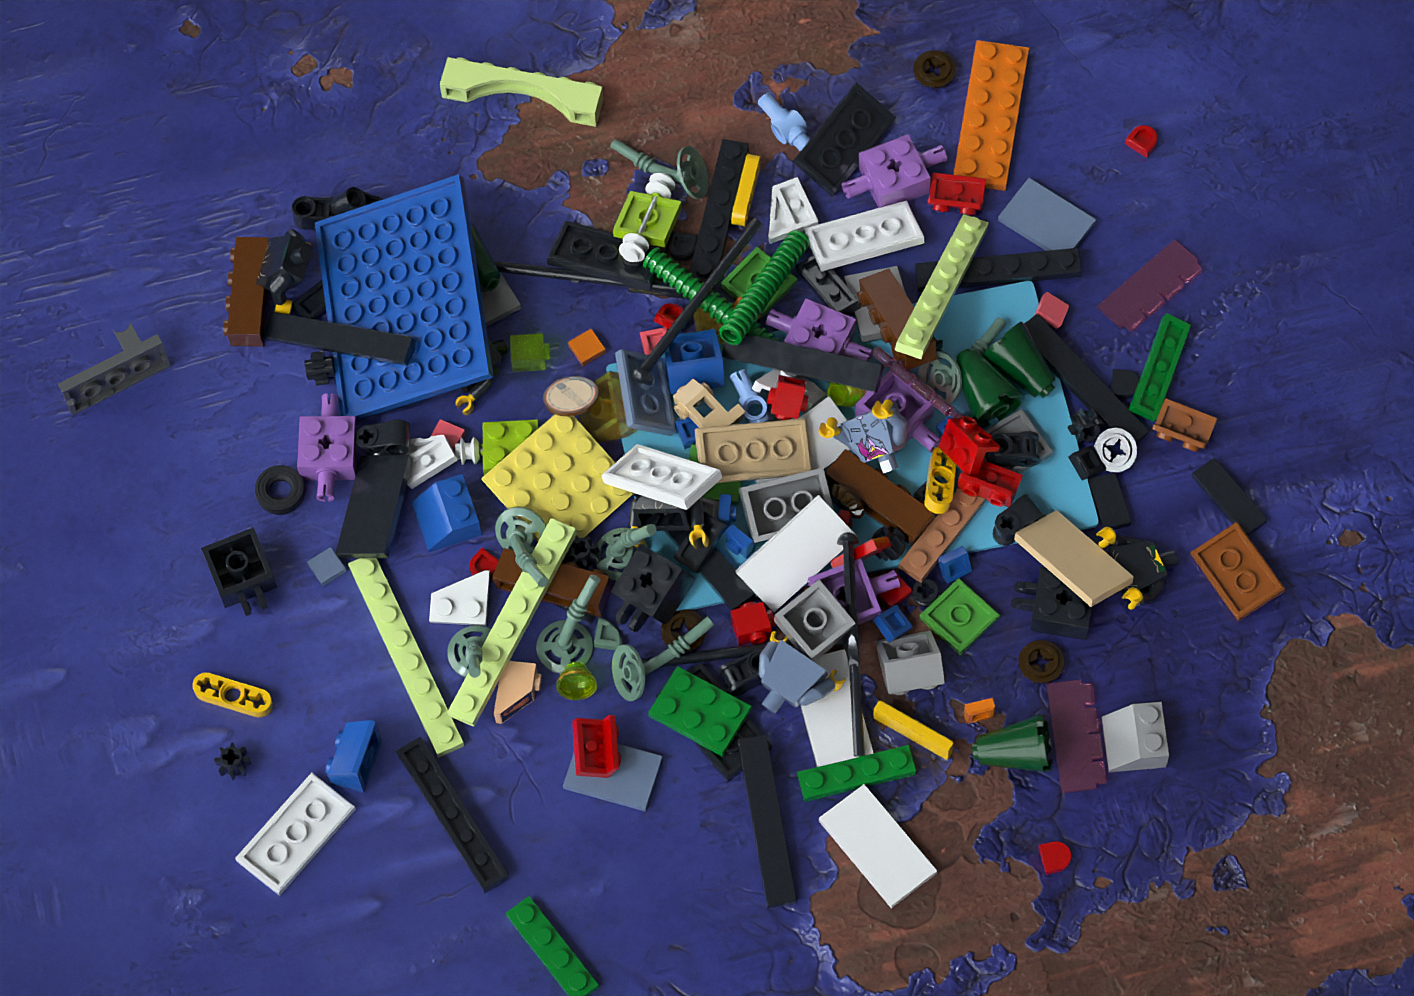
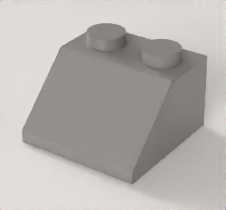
(814, 621)
(910, 663)
(1135, 738)

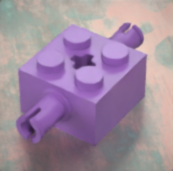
(894, 172)
(821, 330)
(910, 405)
(324, 432)
(866, 588)

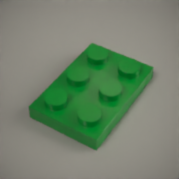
(699, 711)

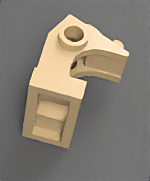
(693, 395)

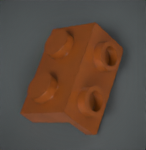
(1184, 424)

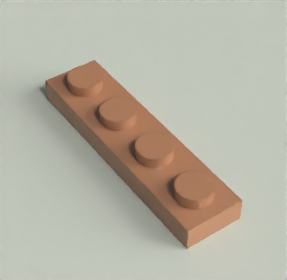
(940, 535)

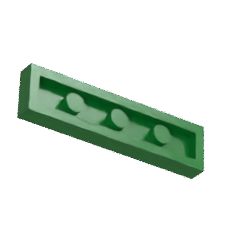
(1159, 367)
(855, 772)
(551, 949)

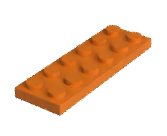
(991, 113)

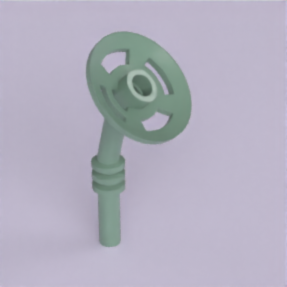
(686, 172)
(948, 377)
(520, 539)
(619, 548)
(566, 640)
(473, 653)
(636, 671)

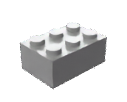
(775, 502)

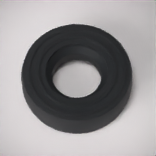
(275, 474)

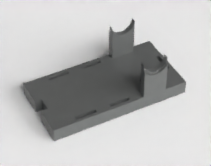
(116, 373)

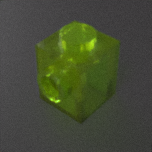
(529, 352)

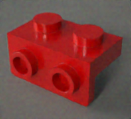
(957, 192)
(966, 444)
(992, 483)
(596, 746)

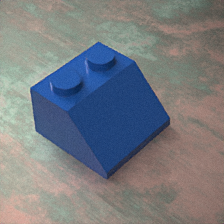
(694, 357)
(446, 514)
(354, 755)

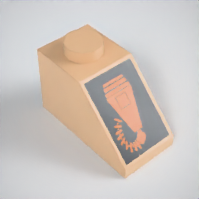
(516, 689)

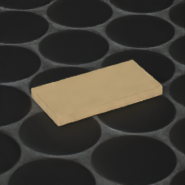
(755, 449)
(1073, 558)

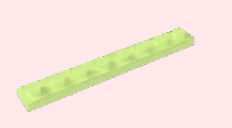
(941, 286)
(512, 624)
(406, 656)

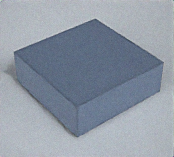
(326, 566)

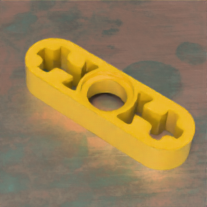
(746, 190)
(934, 487)
(211, 696)

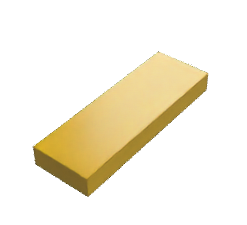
(913, 730)

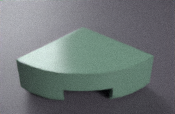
(606, 636)

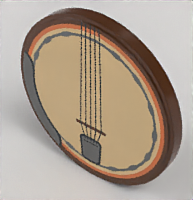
(571, 396)

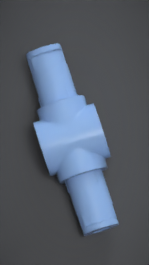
(786, 125)
(749, 397)

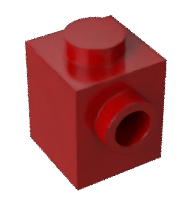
(788, 398)
(752, 623)

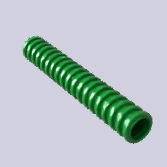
(689, 287)
(764, 287)

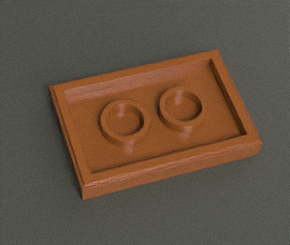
(1237, 571)

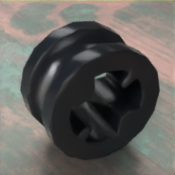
(932, 588)

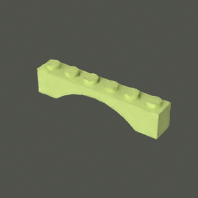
(471, 80)

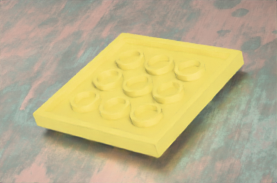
(558, 477)

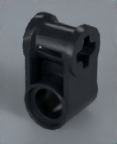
(352, 199)
(318, 208)
(384, 438)
(1018, 449)
(1016, 517)
(743, 670)

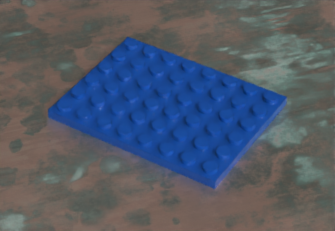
(407, 273)

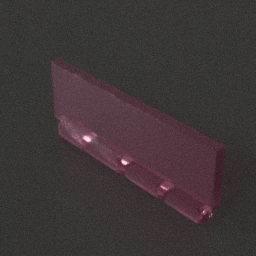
(1144, 288)
(917, 384)
(1072, 742)

